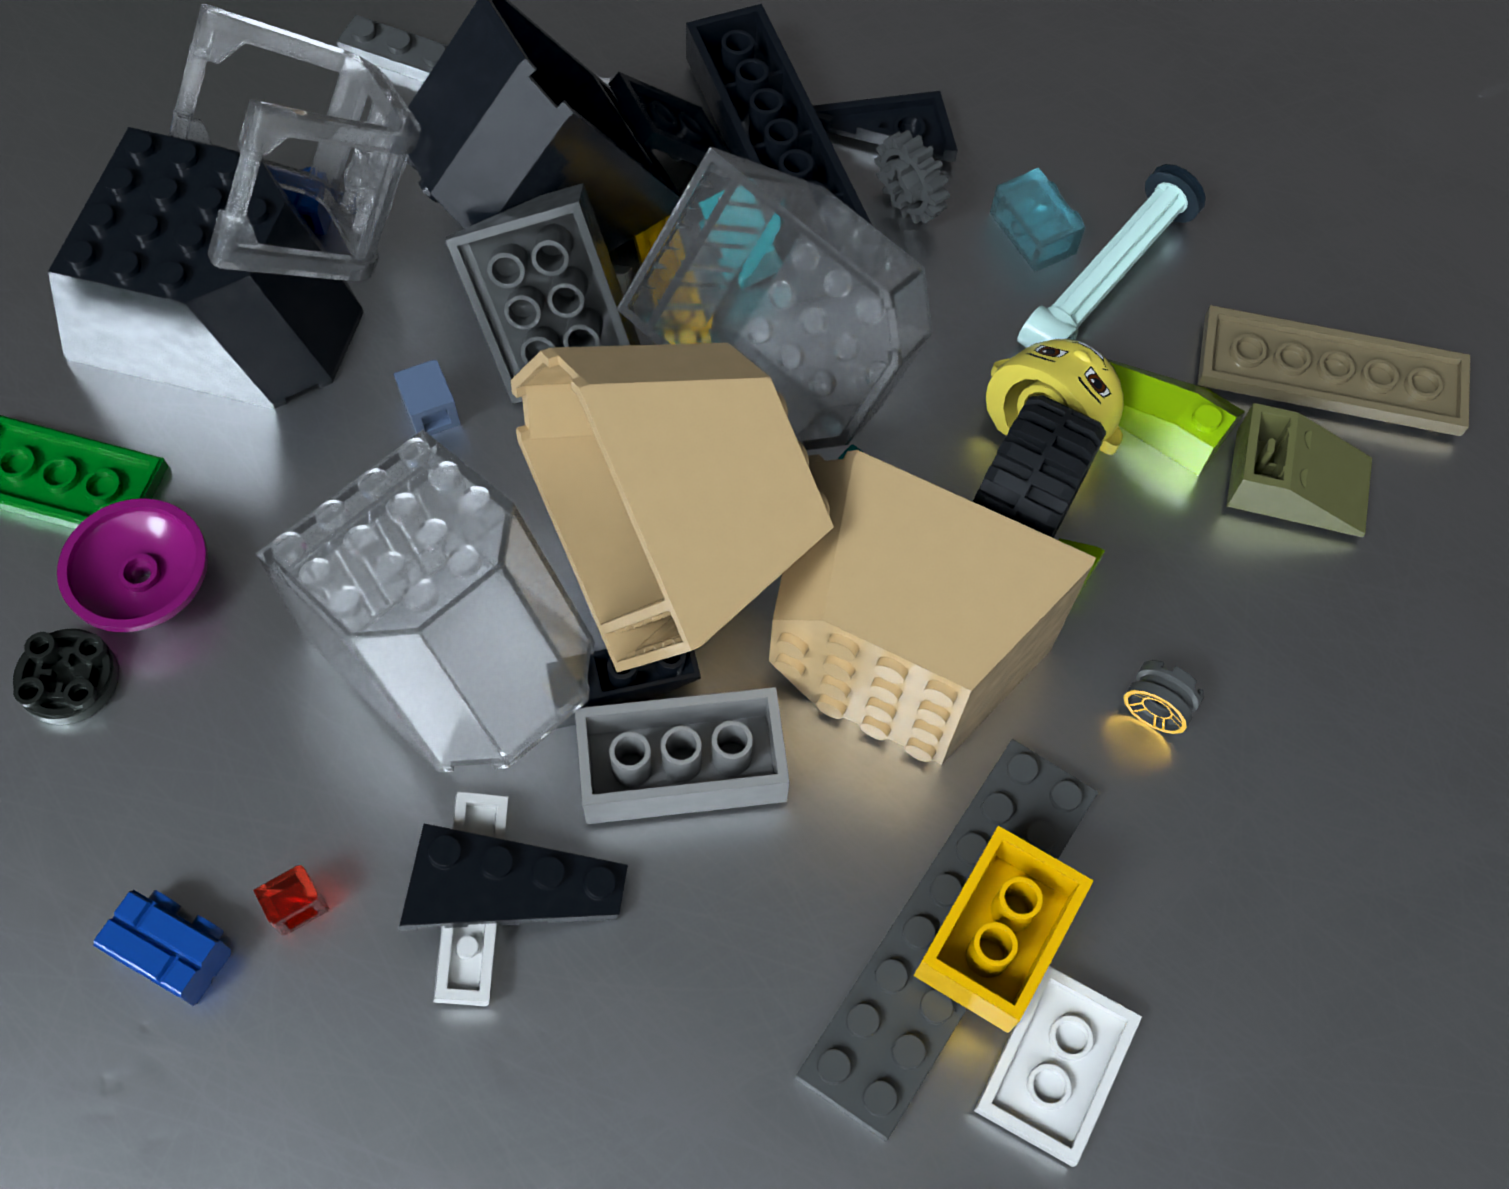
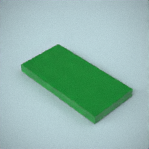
(68, 475)

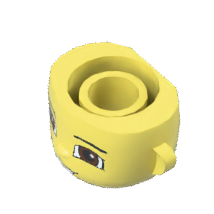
(1065, 373)

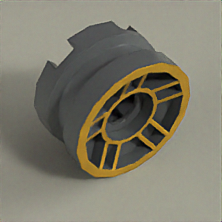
(1163, 697)

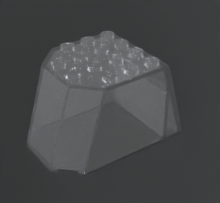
(791, 288)
(437, 607)

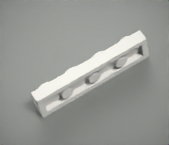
(468, 952)

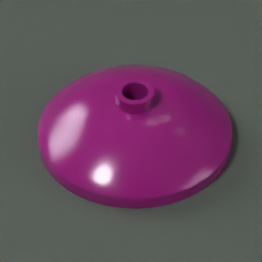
(118, 547)

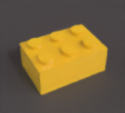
(1004, 929)

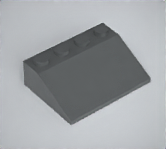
(541, 280)

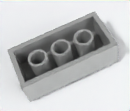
(681, 755)

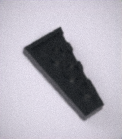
(493, 880)

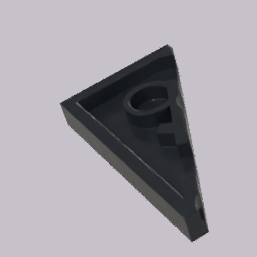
(882, 117)

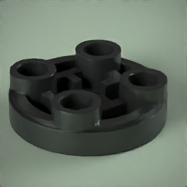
(65, 676)

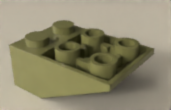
(1299, 472)

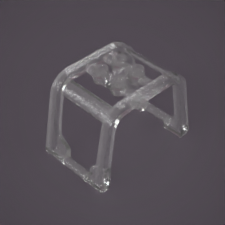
(369, 179)

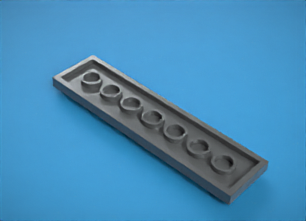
(894, 1022)

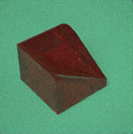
(291, 900)

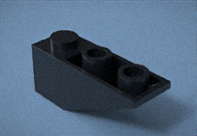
(637, 683)

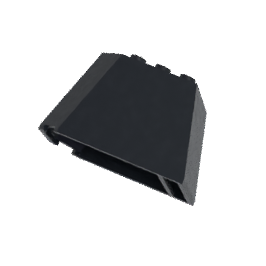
(525, 118)
(150, 304)

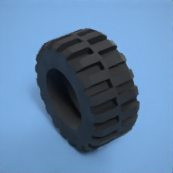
(1041, 464)

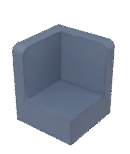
(427, 398)

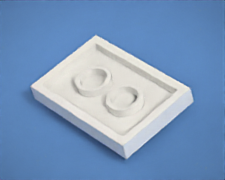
(1059, 1066)

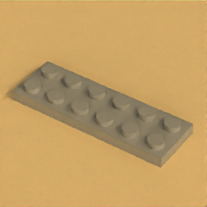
(1335, 370)

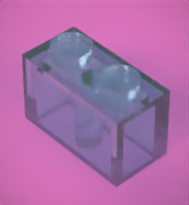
(1037, 219)

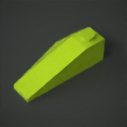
(1175, 416)

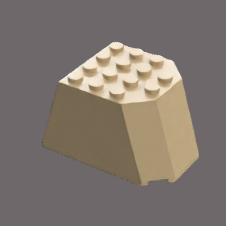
(667, 486)
(917, 606)

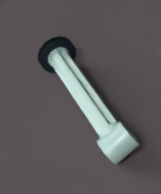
(1171, 197)

